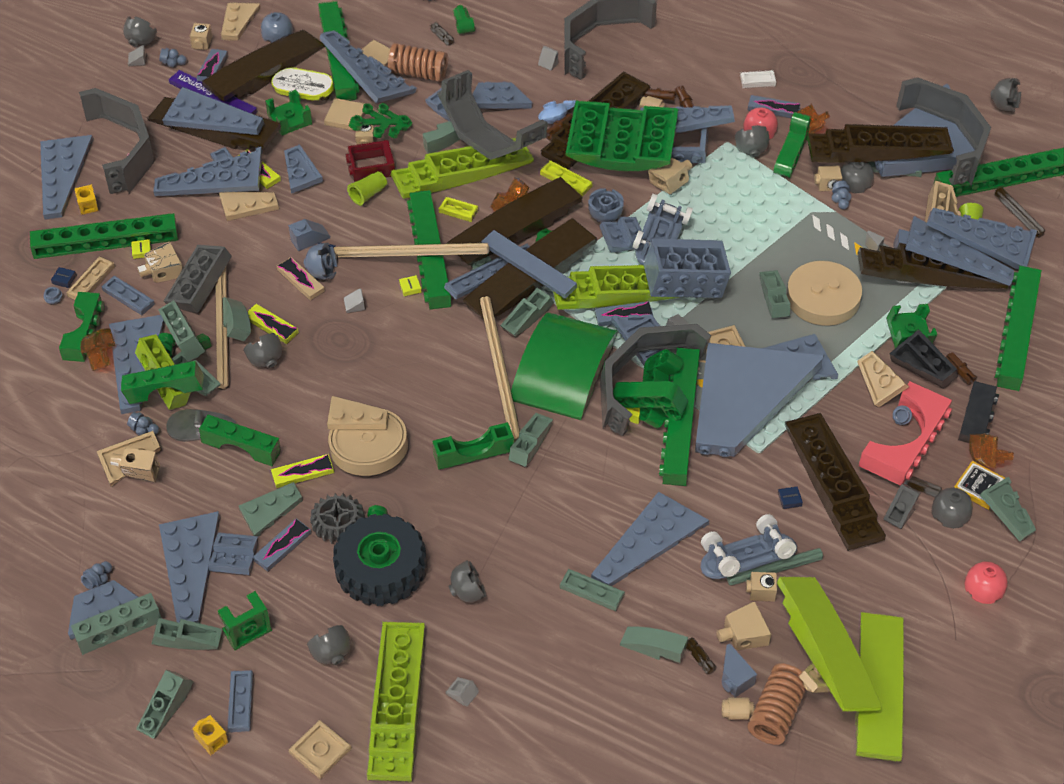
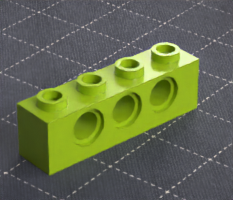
(153, 356)

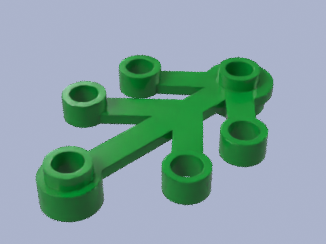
(401, 121)

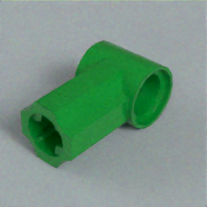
(464, 22)

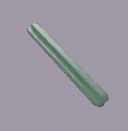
(780, 565)

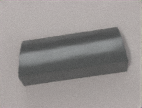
(198, 277)

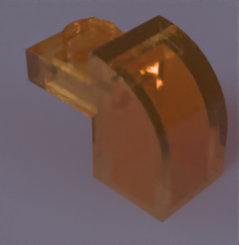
(817, 121)
(516, 190)
(96, 347)
(985, 452)

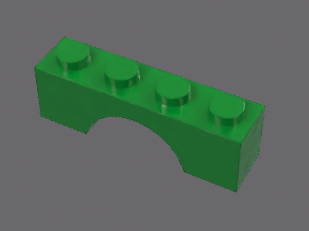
(87, 308)
(184, 377)
(493, 442)
(259, 445)

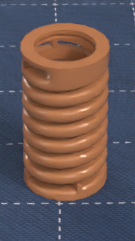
(417, 62)
(777, 704)

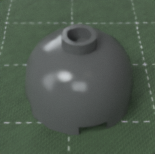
(138, 32)
(1006, 94)
(752, 141)
(858, 176)
(264, 352)
(952, 507)
(466, 583)
(331, 646)

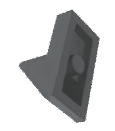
(902, 506)

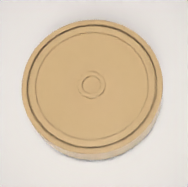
(824, 293)
(369, 450)

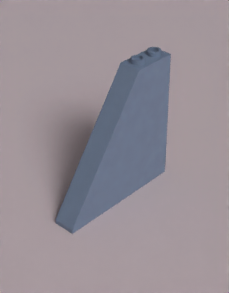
(926, 164)
(745, 392)

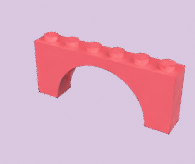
(898, 461)

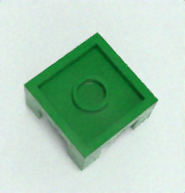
(290, 115)
(905, 324)
(247, 626)

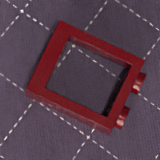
(367, 151)

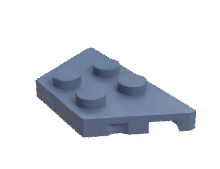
(500, 96)
(630, 325)
(98, 601)

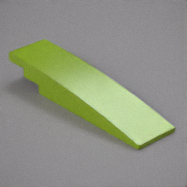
(455, 168)
(608, 287)
(828, 643)
(883, 657)
(396, 702)

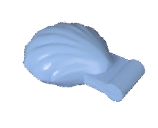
(555, 111)

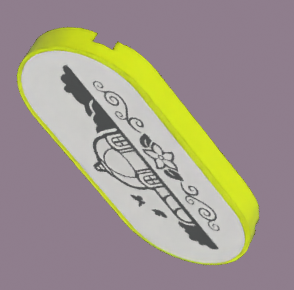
(308, 83)

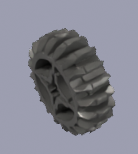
(325, 514)

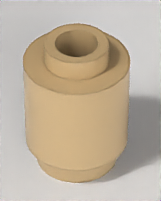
(651, 101)
(737, 708)

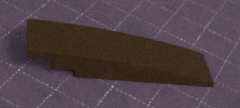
(259, 67)
(620, 93)
(224, 138)
(878, 143)
(522, 216)
(915, 268)
(511, 284)
(835, 481)

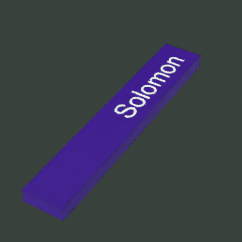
(182, 79)

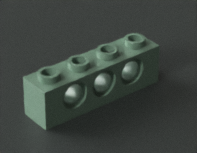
(181, 331)
(116, 623)

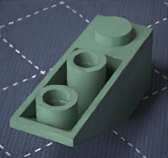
(164, 703)

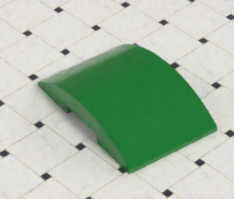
(621, 137)
(562, 365)

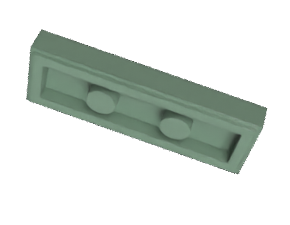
(592, 590)

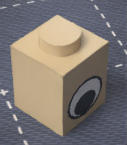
(201, 36)
(365, 135)
(827, 177)
(762, 586)

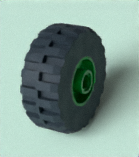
(379, 559)

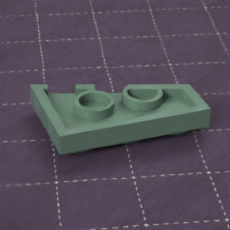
(269, 507)
(1007, 507)

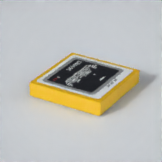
(976, 480)

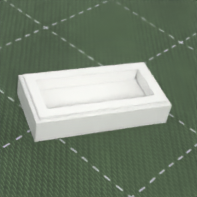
(758, 79)

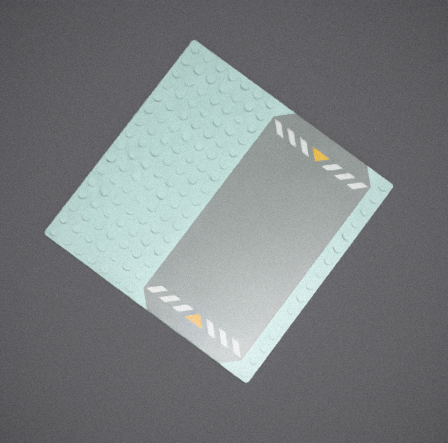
(766, 228)

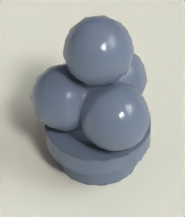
(171, 57)
(841, 194)
(141, 424)
(96, 575)

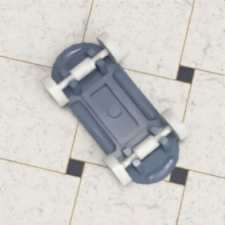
(662, 223)
(746, 553)

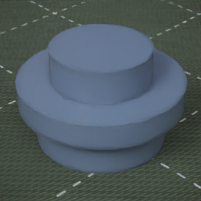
(52, 295)
(902, 415)

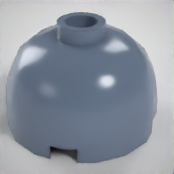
(276, 26)
(605, 205)
(321, 261)

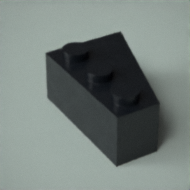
(924, 360)
(978, 410)

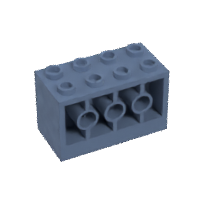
(687, 268)

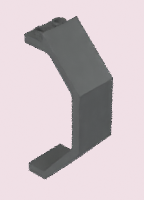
(601, 13)
(955, 108)
(472, 126)
(124, 173)
(644, 339)

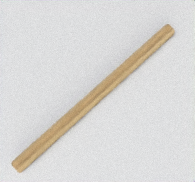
(412, 250)
(221, 332)
(499, 366)

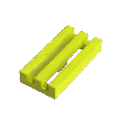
(456, 209)

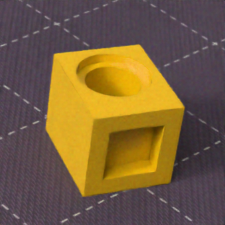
(86, 199)
(210, 742)

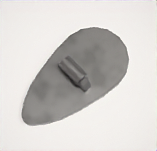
(186, 423)

